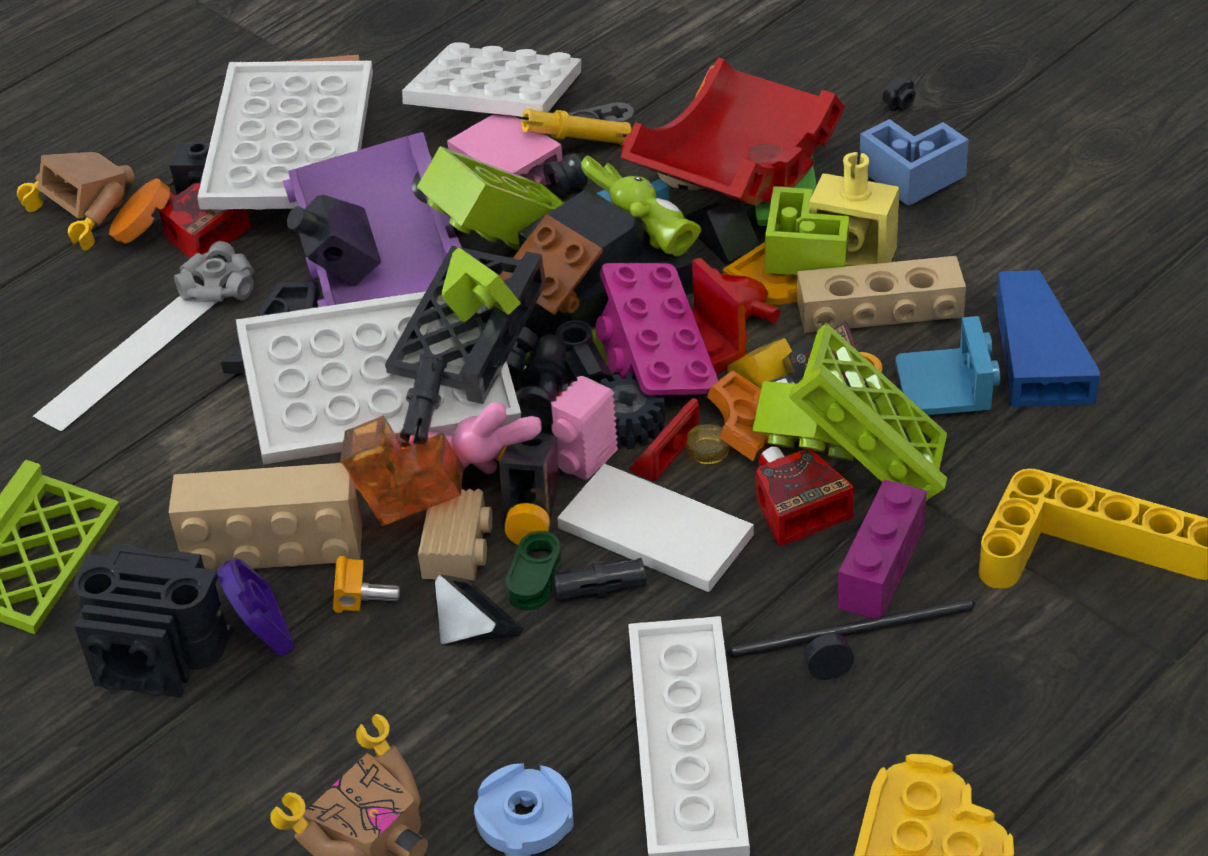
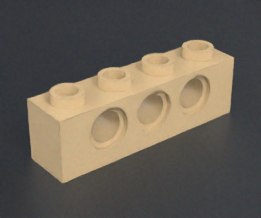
(881, 293)

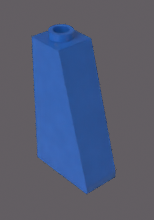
(1040, 346)

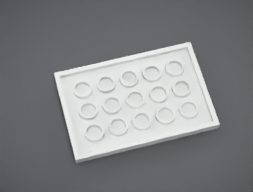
(278, 121)
(327, 373)

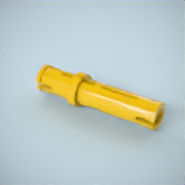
(563, 125)

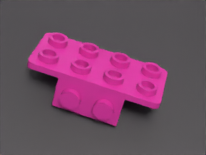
(653, 330)

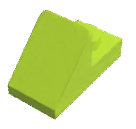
(473, 285)

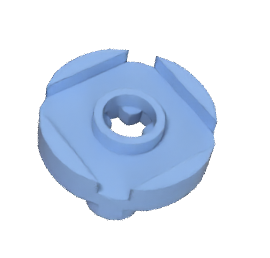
(530, 832)

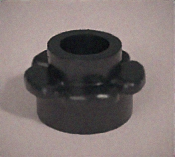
(899, 93)

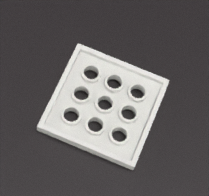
(492, 80)

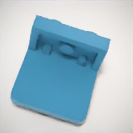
(952, 377)

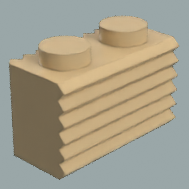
(454, 537)

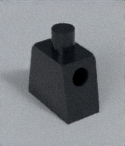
(336, 237)

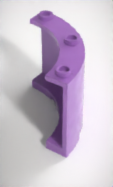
(406, 231)

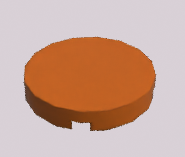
(138, 211)

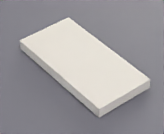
(656, 525)

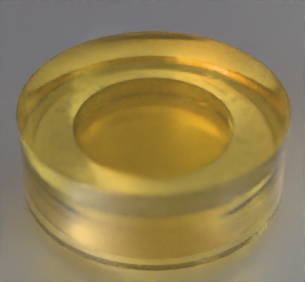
(705, 445)

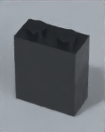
(604, 225)

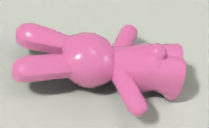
(482, 438)

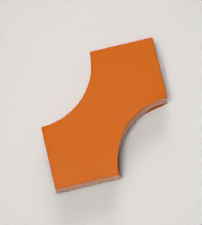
(738, 403)

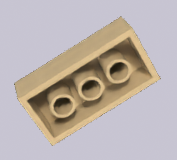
(267, 515)

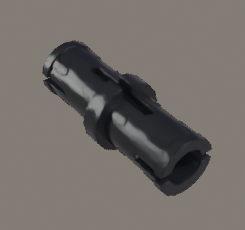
(423, 398)
(599, 579)

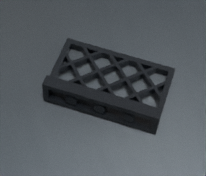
(496, 339)

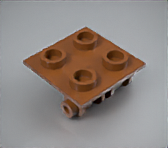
(565, 262)

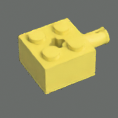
(870, 210)

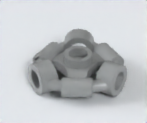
(215, 273)

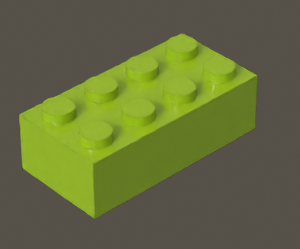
(484, 197)

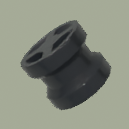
(565, 175)

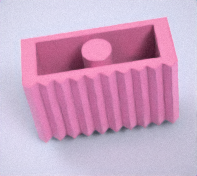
(584, 427)

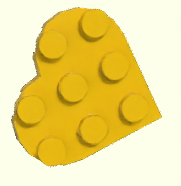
(927, 812)

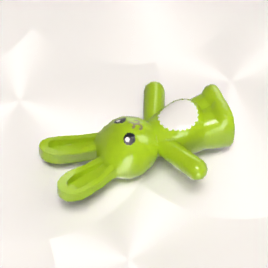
(638, 197)

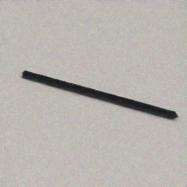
(852, 627)

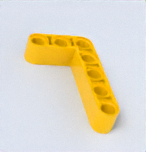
(1091, 517)

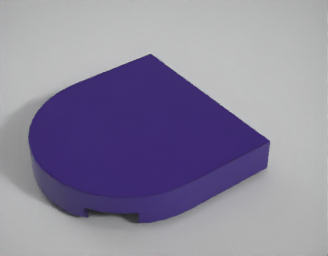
(255, 604)

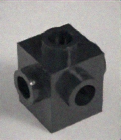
(188, 164)

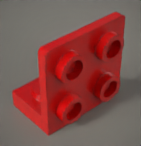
(719, 316)

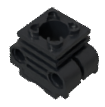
(148, 619)

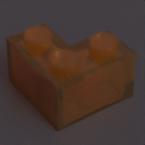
(398, 478)

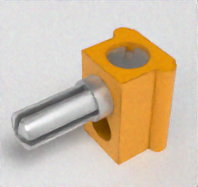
(350, 589)

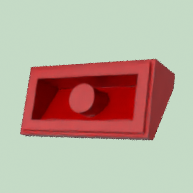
(667, 444)

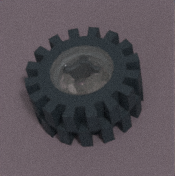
(636, 413)

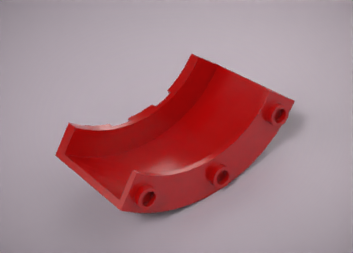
(726, 119)

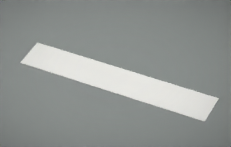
(121, 362)

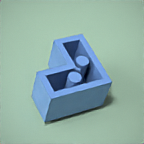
(917, 162)

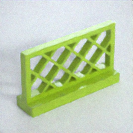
(855, 423)
(16, 510)

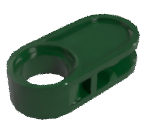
(531, 579)

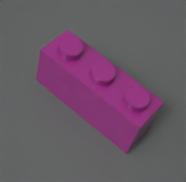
(881, 549)

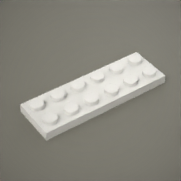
(687, 739)

